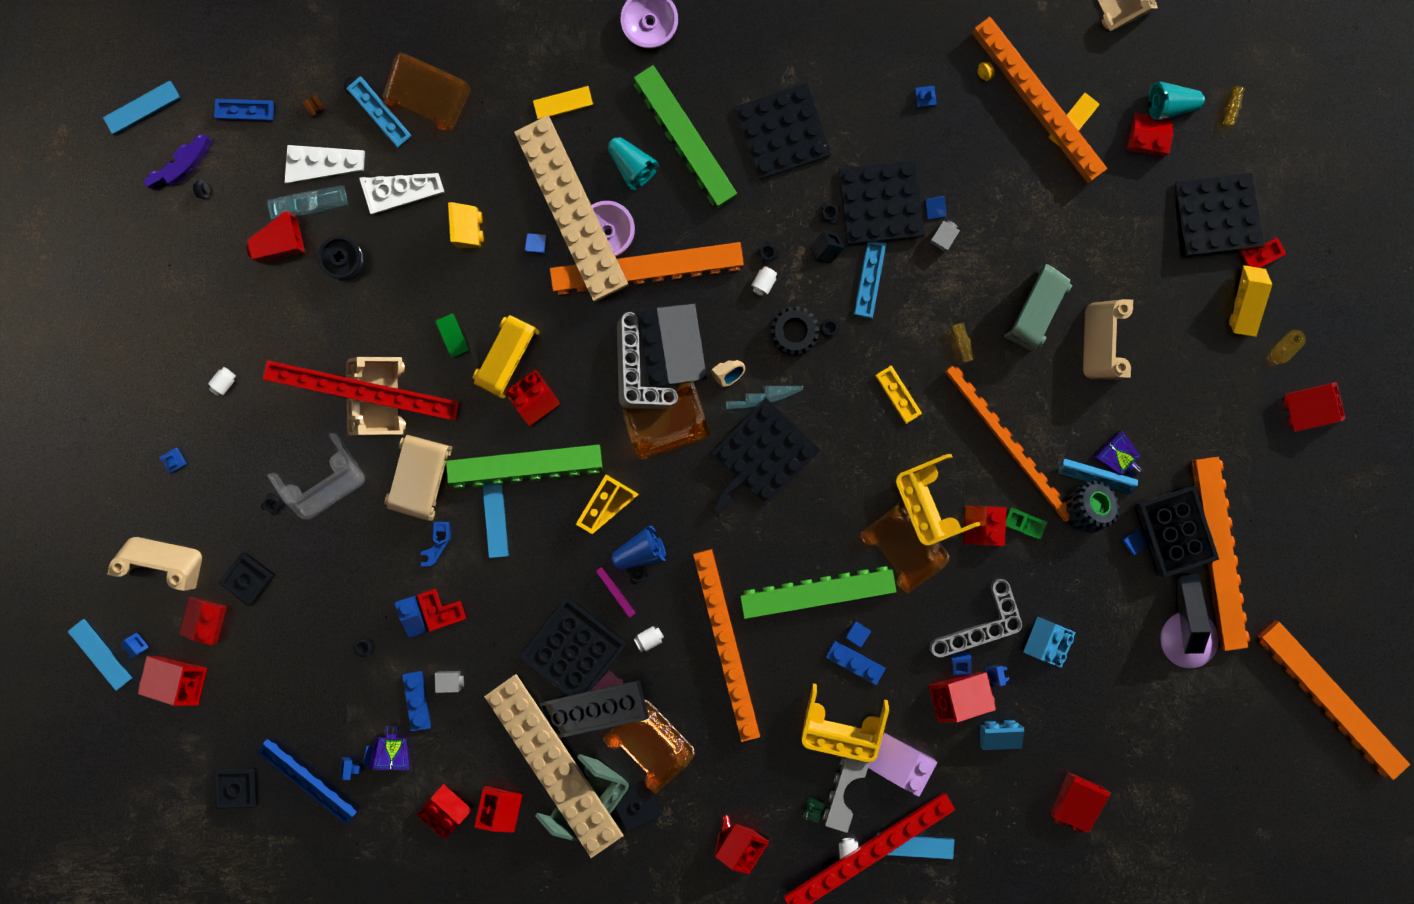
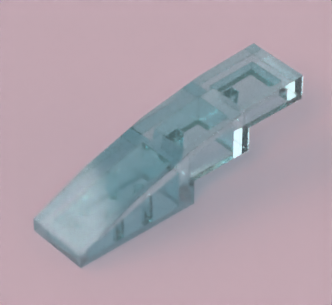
(308, 201)
(772, 393)

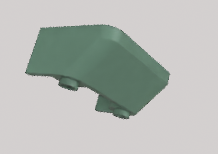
(1039, 308)
(605, 783)

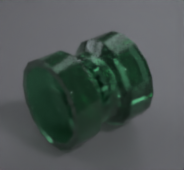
(813, 809)

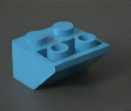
(1049, 642)
(1001, 736)

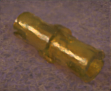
(1234, 106)
(963, 342)

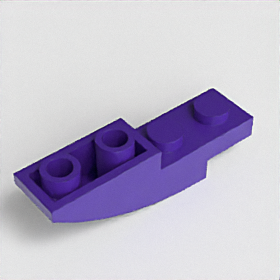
(186, 158)

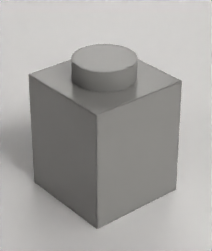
(945, 235)
(448, 681)

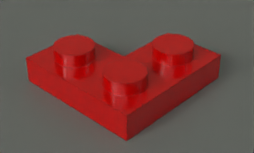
(1265, 255)
(439, 616)

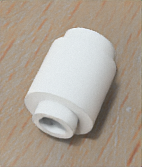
(764, 281)
(221, 381)
(649, 639)
(847, 846)

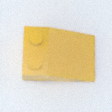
(464, 226)

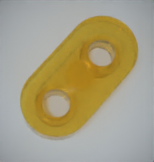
(1288, 345)

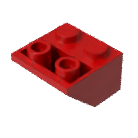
(532, 397)
(498, 810)
(444, 812)

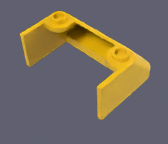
(504, 355)
(921, 506)
(841, 739)

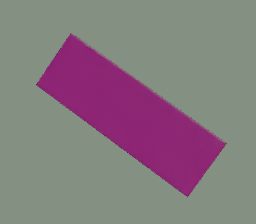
(616, 593)

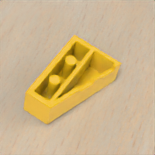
(1250, 301)
(605, 503)

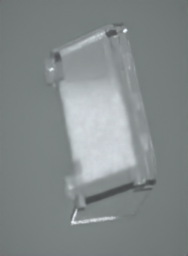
(344, 480)

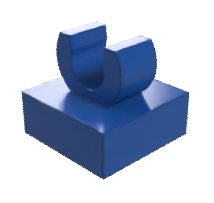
(925, 96)
(173, 460)
(134, 645)
(996, 675)
(348, 768)

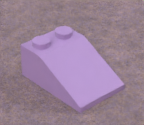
(903, 765)

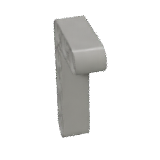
(633, 370)
(983, 629)

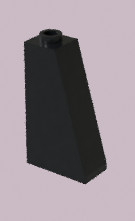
(1193, 614)

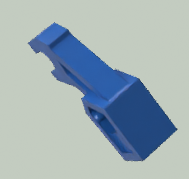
(435, 552)

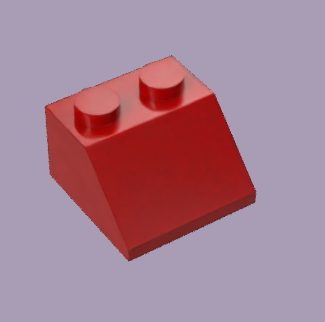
(1150, 135)
(991, 526)
(202, 621)

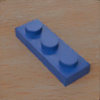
(244, 109)
(855, 662)
(416, 701)

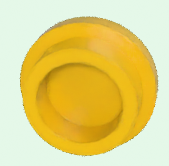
(986, 71)

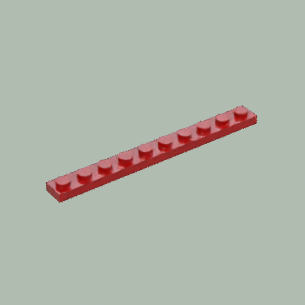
(360, 390)
(871, 851)

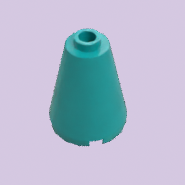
(1173, 100)
(632, 163)

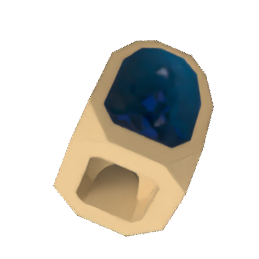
(728, 372)

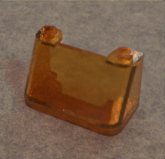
(425, 91)
(664, 430)
(901, 546)
(654, 746)

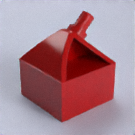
(739, 846)

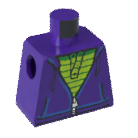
(1119, 455)
(389, 752)

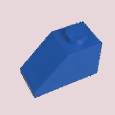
(411, 616)

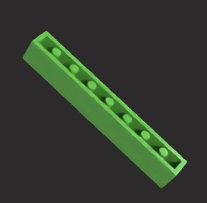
(685, 137)
(524, 466)
(818, 593)

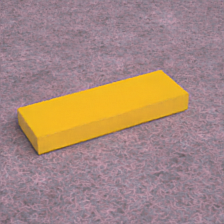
(563, 102)
(1080, 112)
(898, 394)

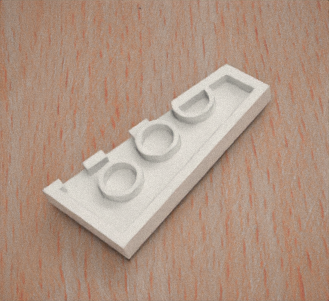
(316, 162)
(395, 191)

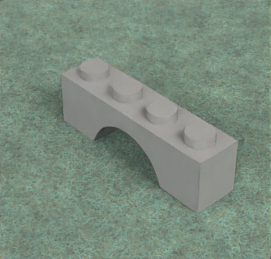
(838, 814)

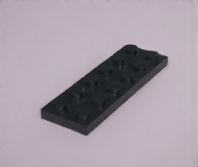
(596, 709)

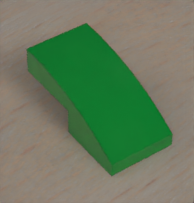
(452, 335)
(1026, 523)

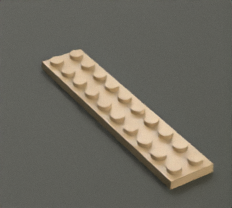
(571, 208)
(553, 766)

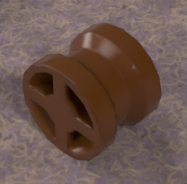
(313, 105)

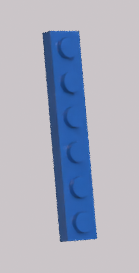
(307, 782)

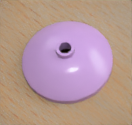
(634, 19)
(619, 221)
(1173, 644)

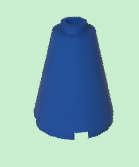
(639, 551)

